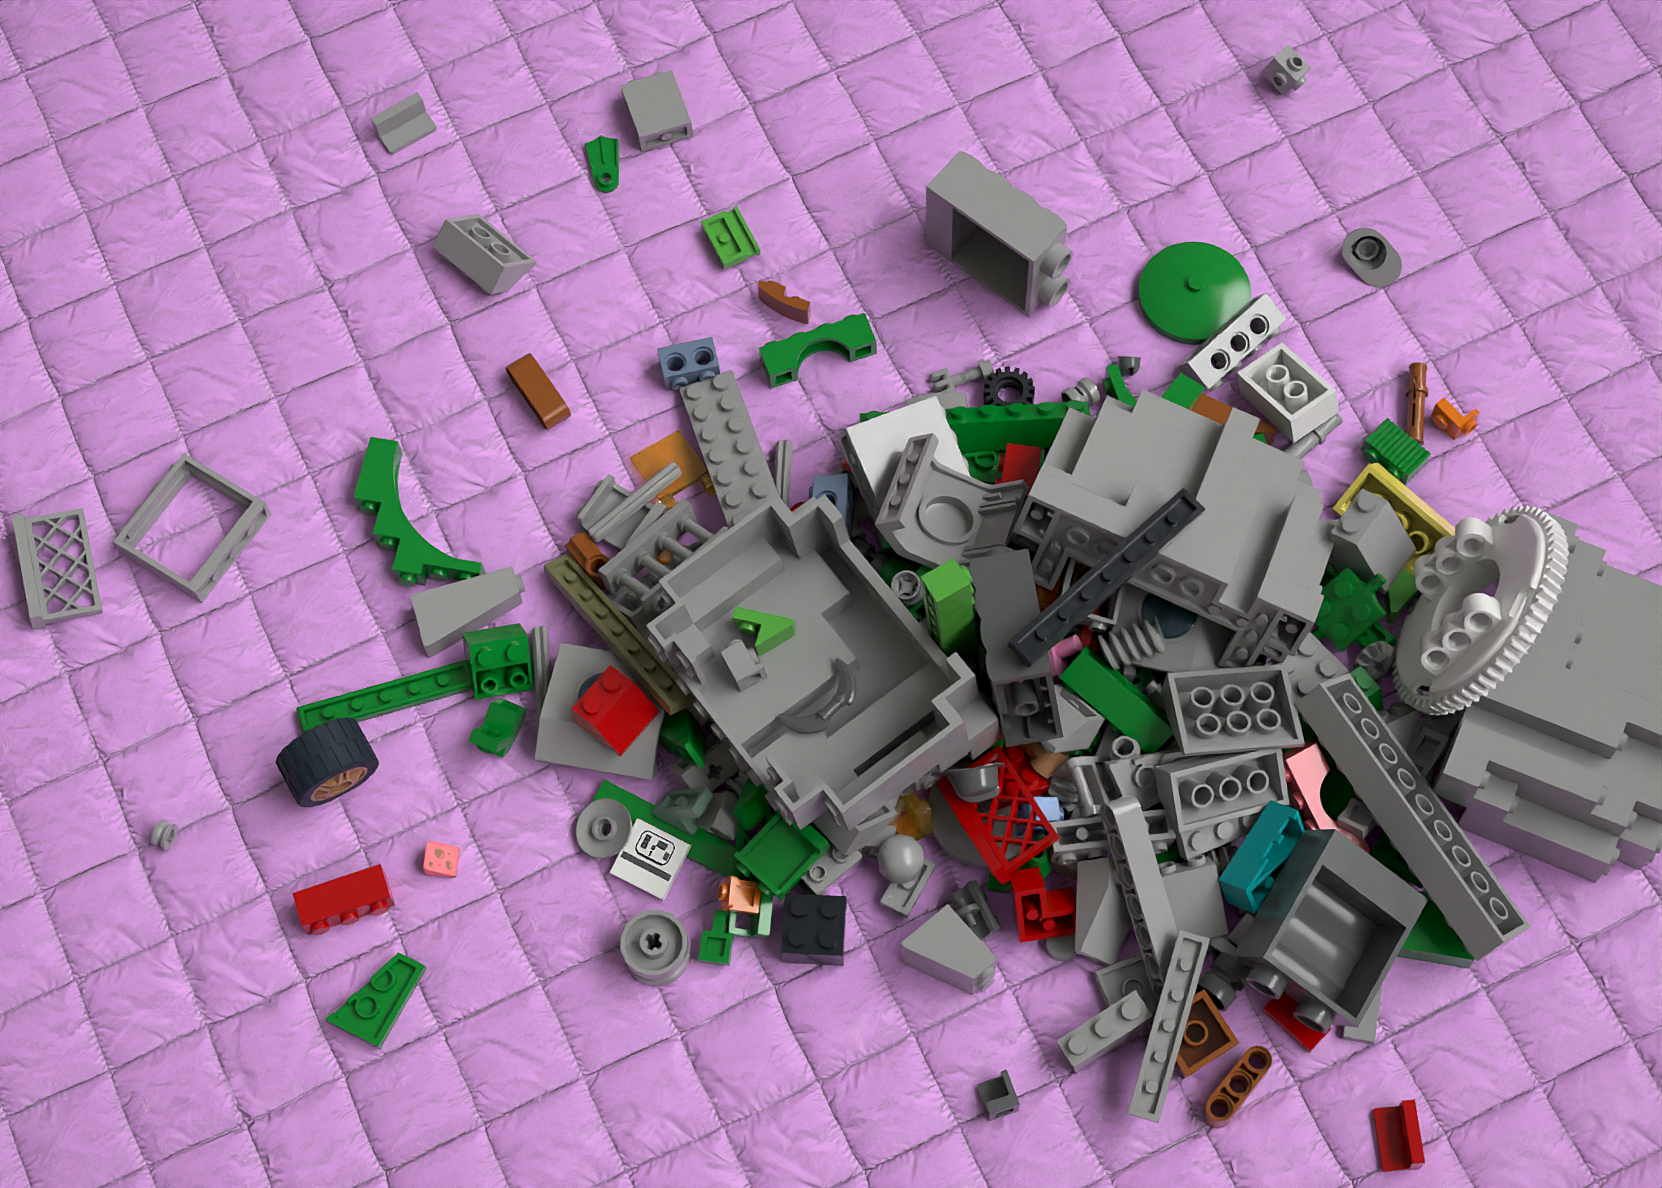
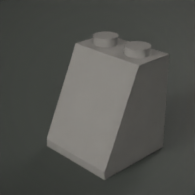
(1371, 540)
(950, 953)

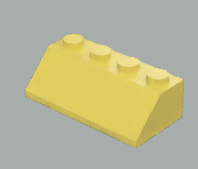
(1418, 519)

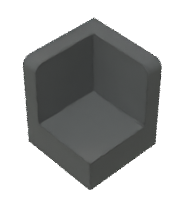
(998, 1096)

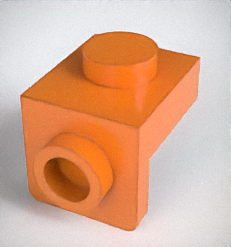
(1451, 421)
(739, 895)

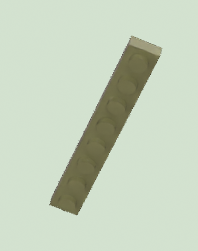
(617, 633)

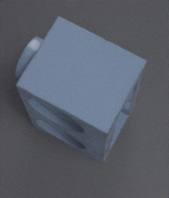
(687, 356)

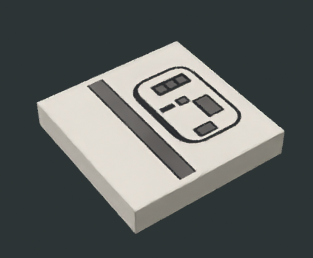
(650, 859)

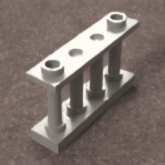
(647, 547)

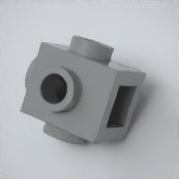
(1286, 71)

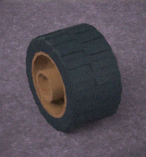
(327, 762)

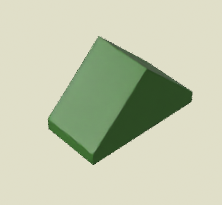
(1400, 595)

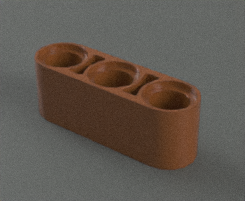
(538, 391)
(1247, 1076)

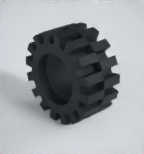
(1008, 379)

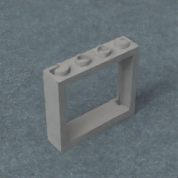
(226, 552)

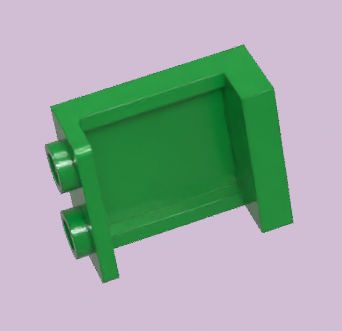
(780, 855)

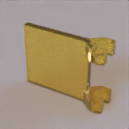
(677, 450)

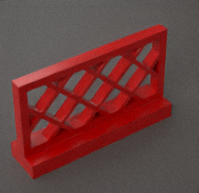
(981, 834)

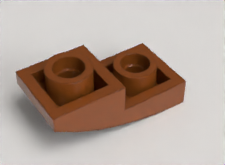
(775, 297)

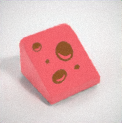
(440, 859)

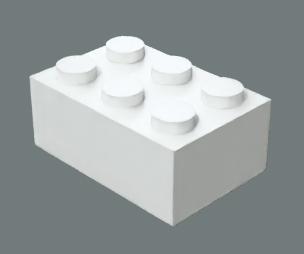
(1288, 392)

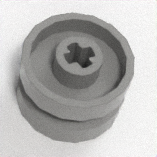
(650, 931)

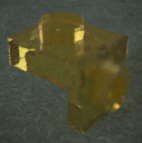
(917, 818)

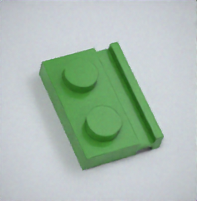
(730, 237)

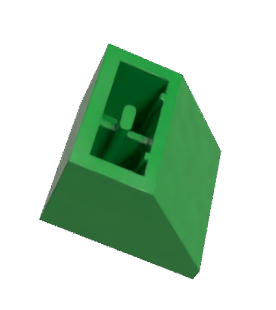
(498, 660)

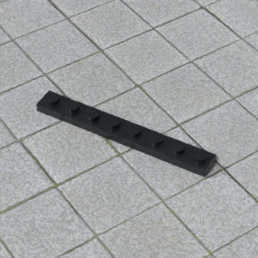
(1106, 577)

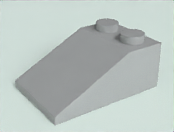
(1100, 911)

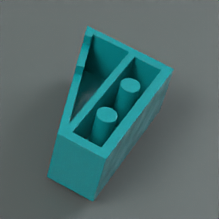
(1261, 857)

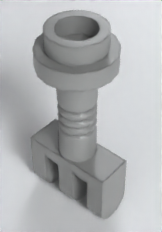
(949, 383)

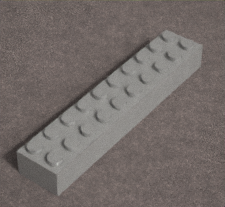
(1412, 816)

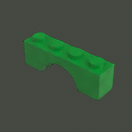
(847, 337)

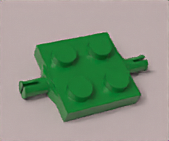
(1348, 609)

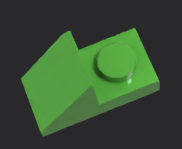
(771, 628)

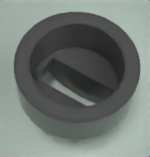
(1126, 362)

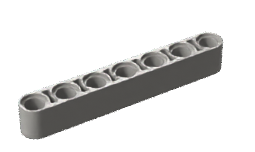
(1141, 886)

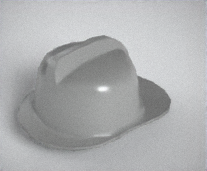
(1372, 257)

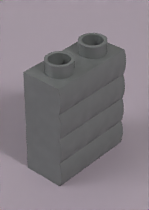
(1004, 606)
(1329, 930)

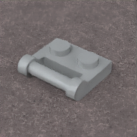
(1098, 780)

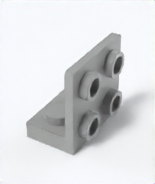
(827, 869)

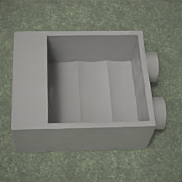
(997, 234)

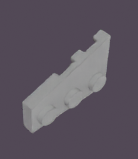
(1137, 775)

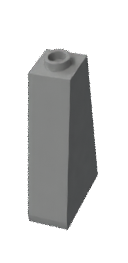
(464, 607)

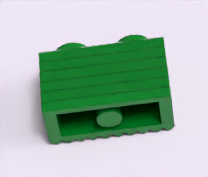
(1395, 451)

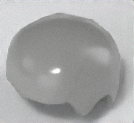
(900, 858)

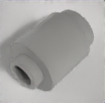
(1124, 748)

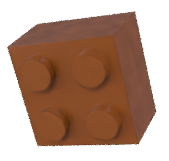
(1204, 1036)

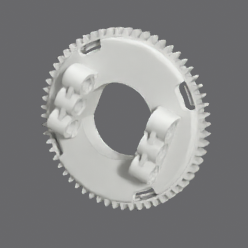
(1463, 638)

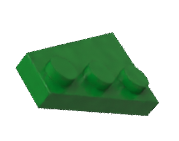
(377, 1005)

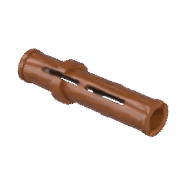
(1416, 396)

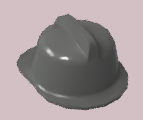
(974, 783)

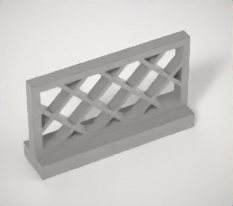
(33, 578)

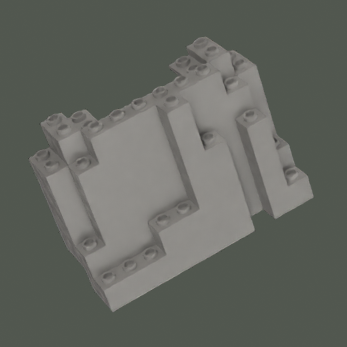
(1243, 563)
(909, 700)
(1572, 738)

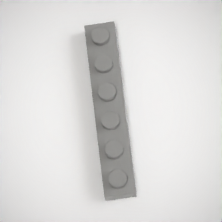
(1168, 1026)

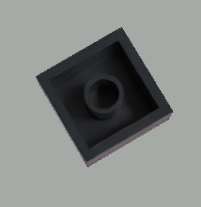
(814, 929)

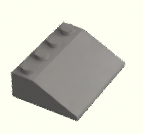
(1232, 710)

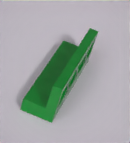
(760, 922)

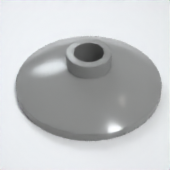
(593, 824)

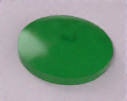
(1192, 291)

